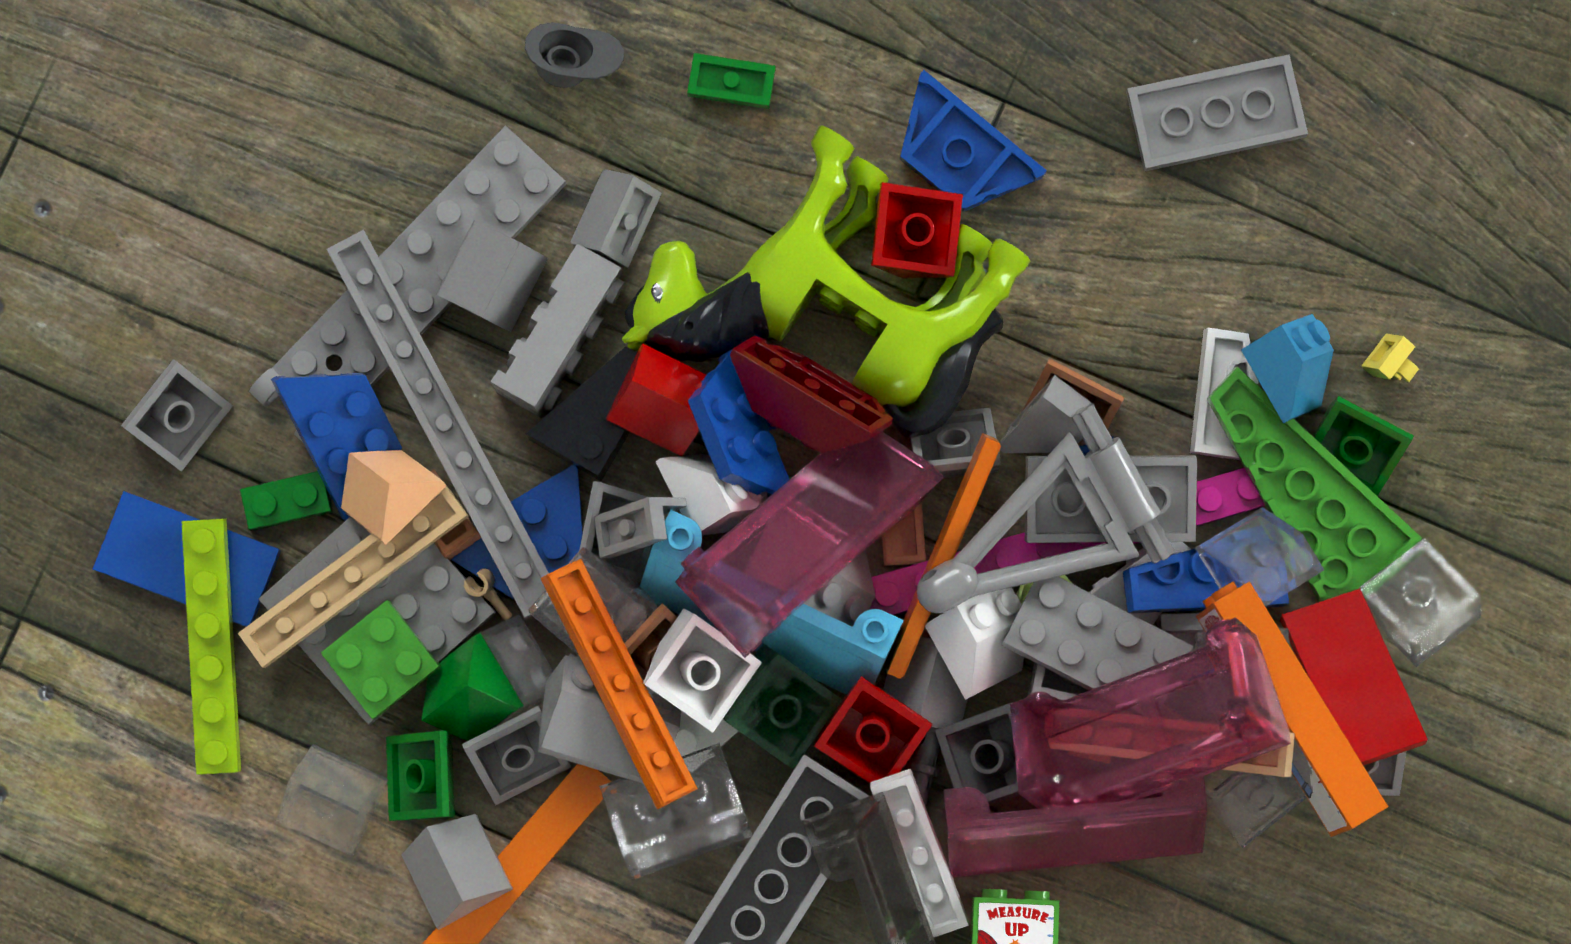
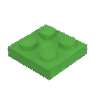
(380, 659)

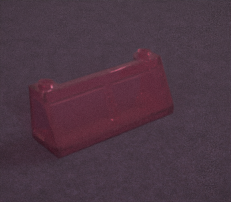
(804, 536)
(1150, 725)
(1071, 835)

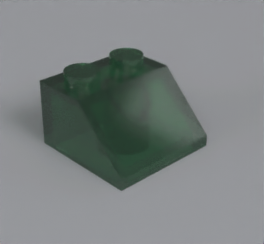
(782, 708)

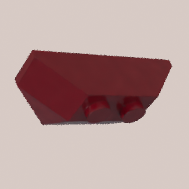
(806, 397)

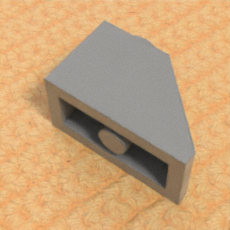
(1045, 420)

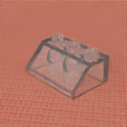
(684, 828)

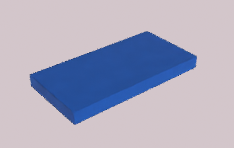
(147, 552)

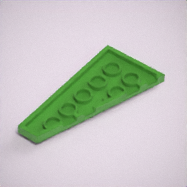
(1310, 490)

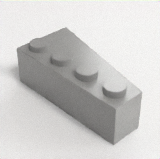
(559, 332)

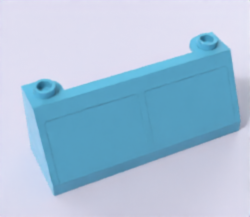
(807, 638)

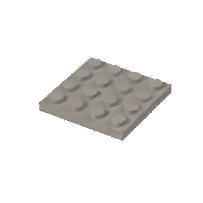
(424, 592)

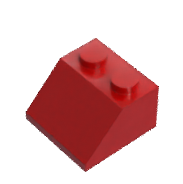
(872, 732)

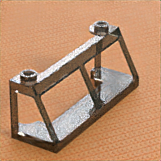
(865, 846)

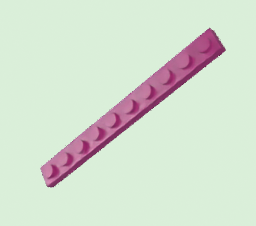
(1215, 500)

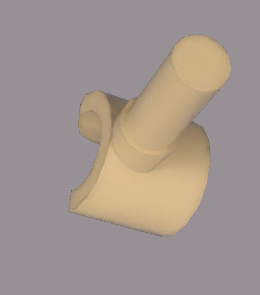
(487, 591)

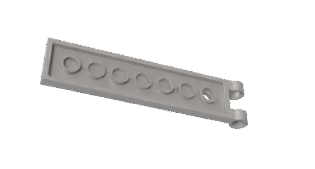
(498, 188)

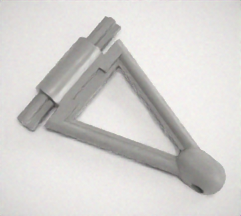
(1108, 488)

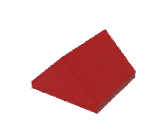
(916, 231)
(656, 400)

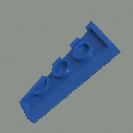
(1173, 585)

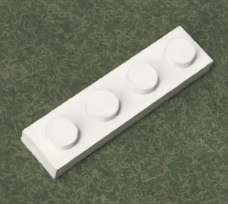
(923, 853)

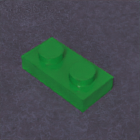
(731, 81)
(285, 501)

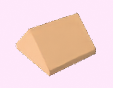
(387, 491)

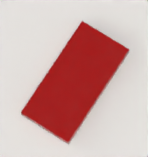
(1355, 675)

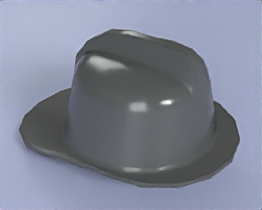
(572, 54)

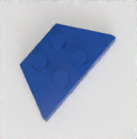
(961, 150)
(335, 419)
(734, 434)
(551, 519)

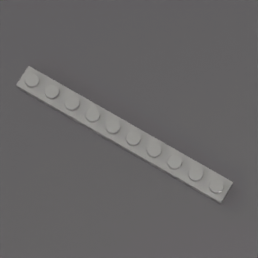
(441, 418)

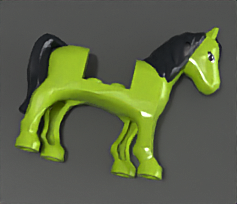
(921, 351)

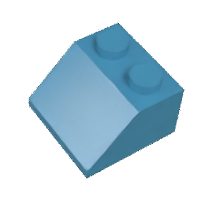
(1293, 365)

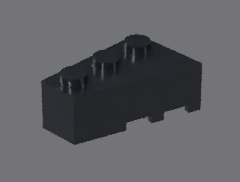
(579, 426)

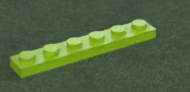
(211, 646)

